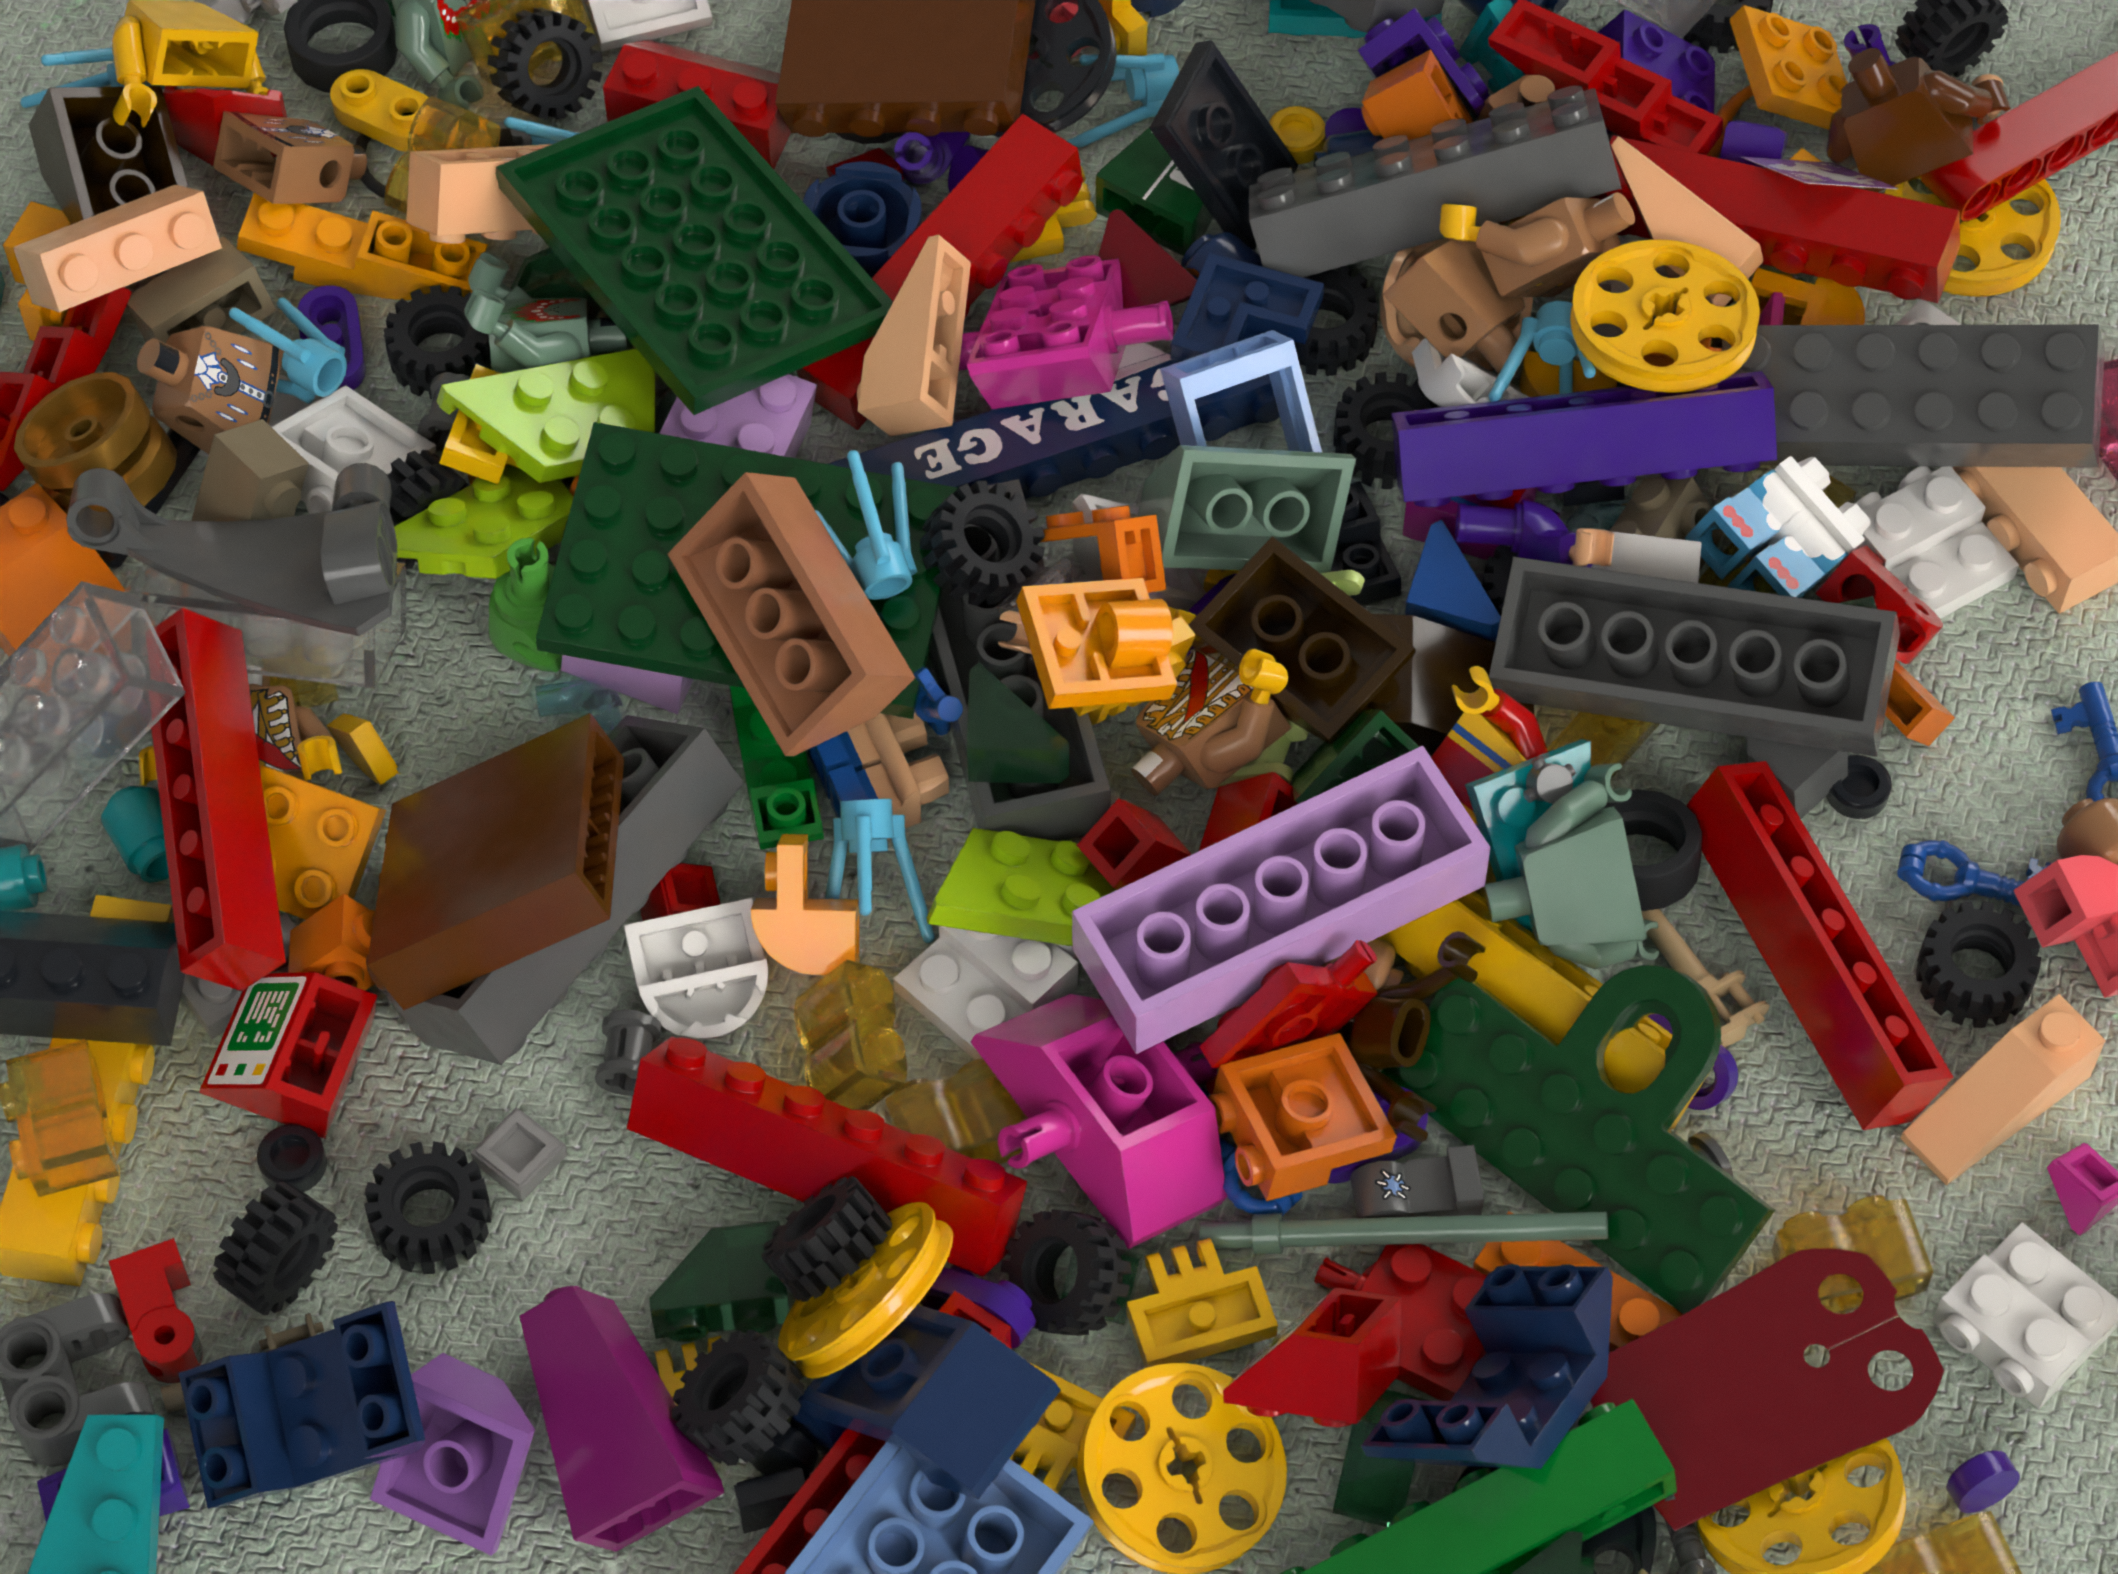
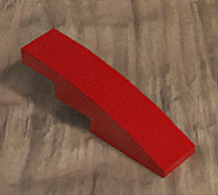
(1631, 98)
(54, 360)

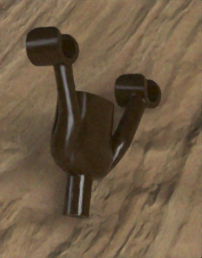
(1396, 1027)

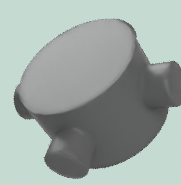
(1548, 781)

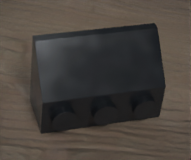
(89, 978)

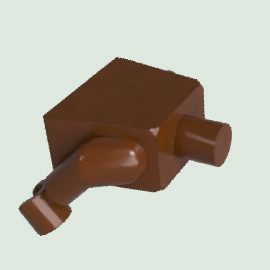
(1906, 118)

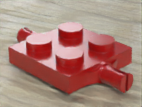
(1293, 1008)
(1435, 1332)

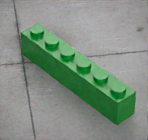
(1512, 1514)

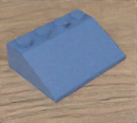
(909, 1526)

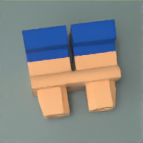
(871, 765)

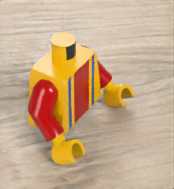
(1486, 738)

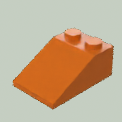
(40, 564)

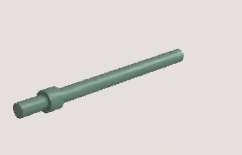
(1271, 1233)

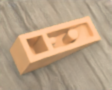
(1679, 215)
(917, 349)
(2006, 1089)

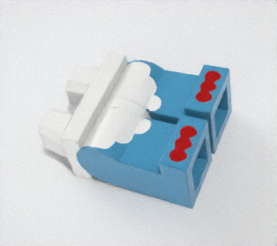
(1790, 516)

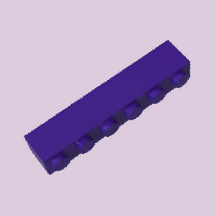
(1582, 439)

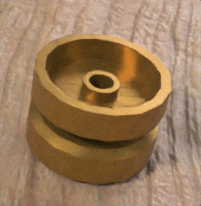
(93, 426)

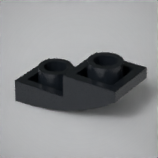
(1363, 551)

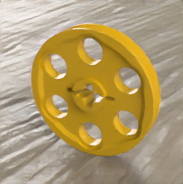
(1997, 227)
(1670, 334)
(873, 1301)
(1167, 1496)
(1813, 1521)

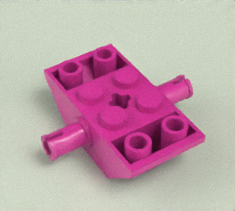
(1058, 333)
(1117, 1120)

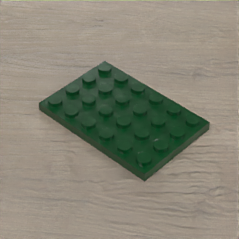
(695, 248)
(641, 494)

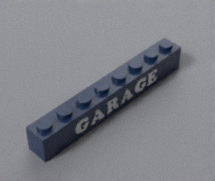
(1069, 437)

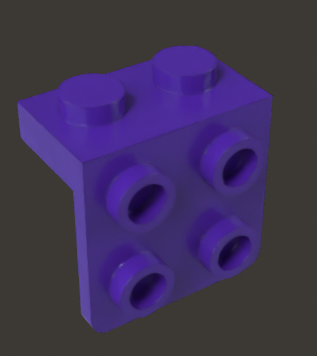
(1398, 42)
(1666, 55)

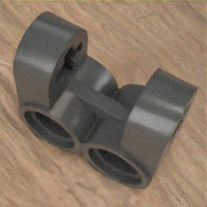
(64, 1336)

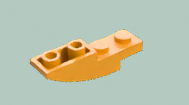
(365, 258)

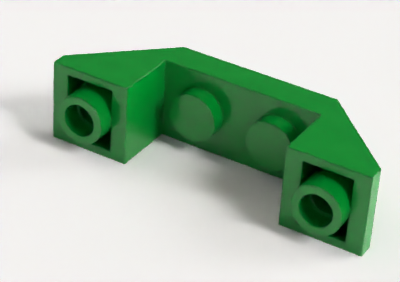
(777, 785)

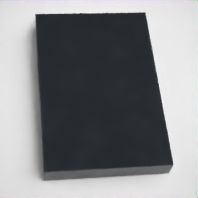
(1218, 138)

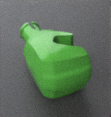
(518, 606)

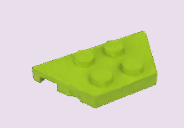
(549, 410)
(480, 523)
(1017, 887)

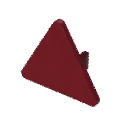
(1146, 268)

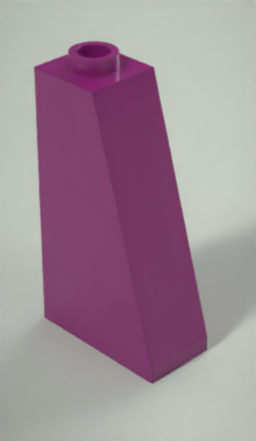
(610, 1423)

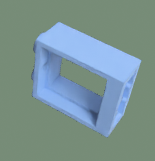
(1235, 364)

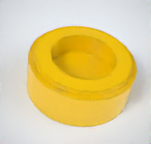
(1300, 131)

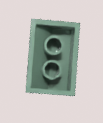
(1228, 502)

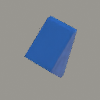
(1448, 589)

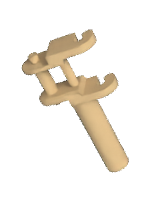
(1684, 960)

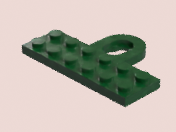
(1583, 1144)

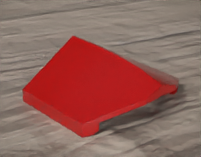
(198, 115)

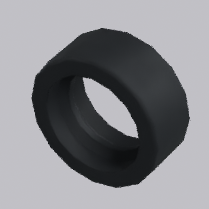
(321, 68)
(1673, 822)

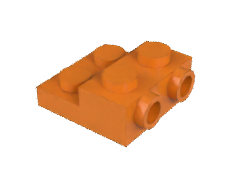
(1299, 1115)

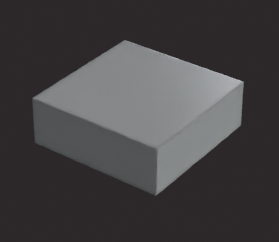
(519, 1154)

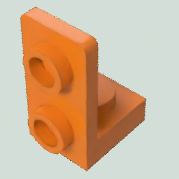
(1126, 543)

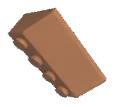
(789, 613)

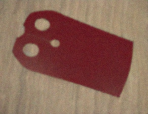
(1741, 1401)

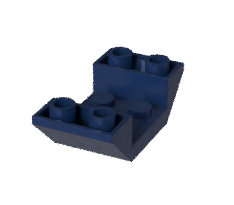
(1540, 1369)
(940, 1393)
(304, 1409)

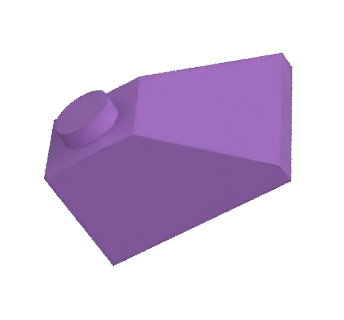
(470, 1458)

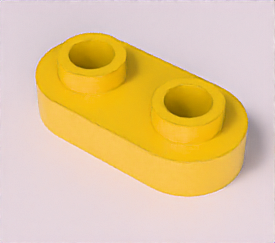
(377, 107)

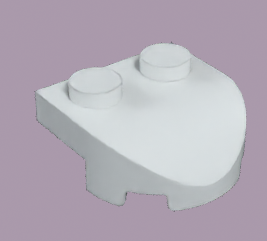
(1455, 380)
(699, 969)

